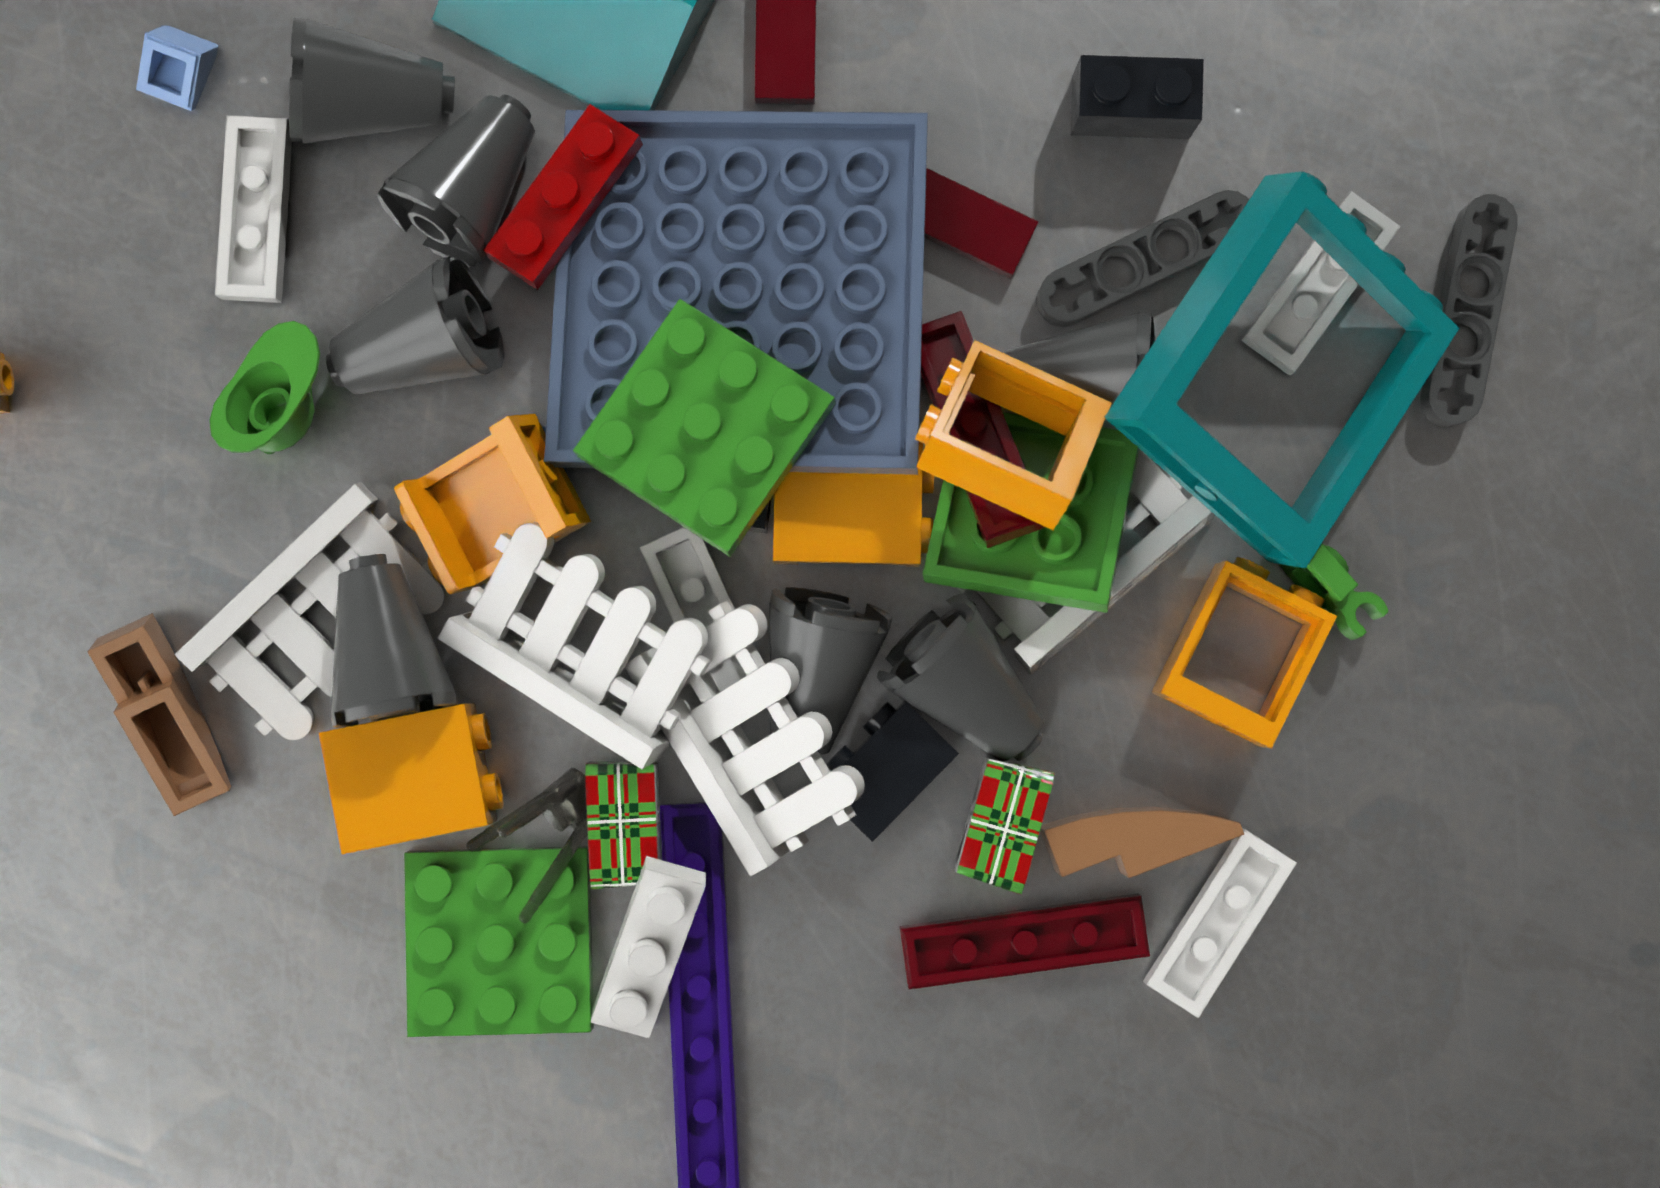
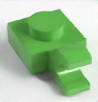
(1330, 579)

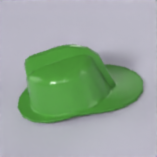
(271, 393)

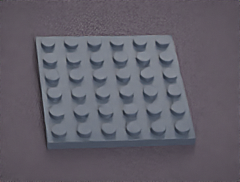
(781, 232)

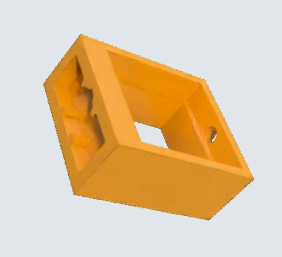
(1031, 395)
(1295, 604)

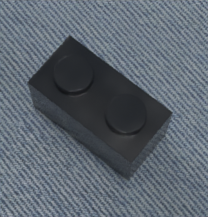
(1137, 97)
(895, 765)

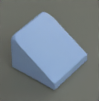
(175, 66)

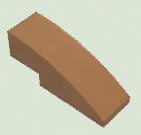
(160, 714)
(1133, 836)

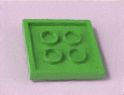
(705, 427)
(1055, 566)
(475, 961)

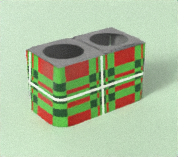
(621, 821)
(1004, 823)

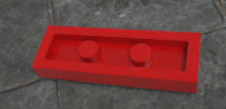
(563, 196)

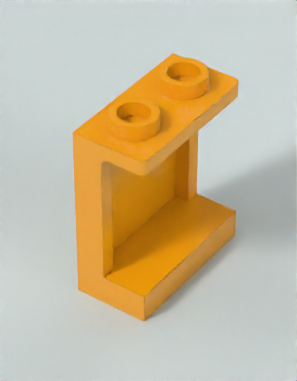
(488, 493)
(852, 518)
(410, 777)

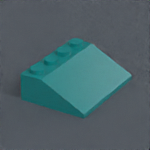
(590, 49)

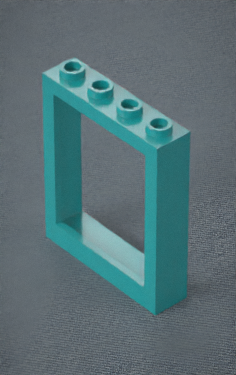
(1195, 459)

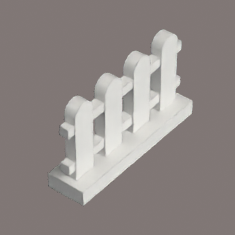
(1138, 557)
(283, 621)
(534, 663)
(738, 775)

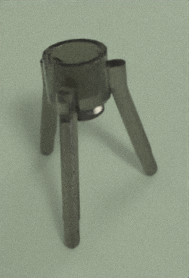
(562, 806)

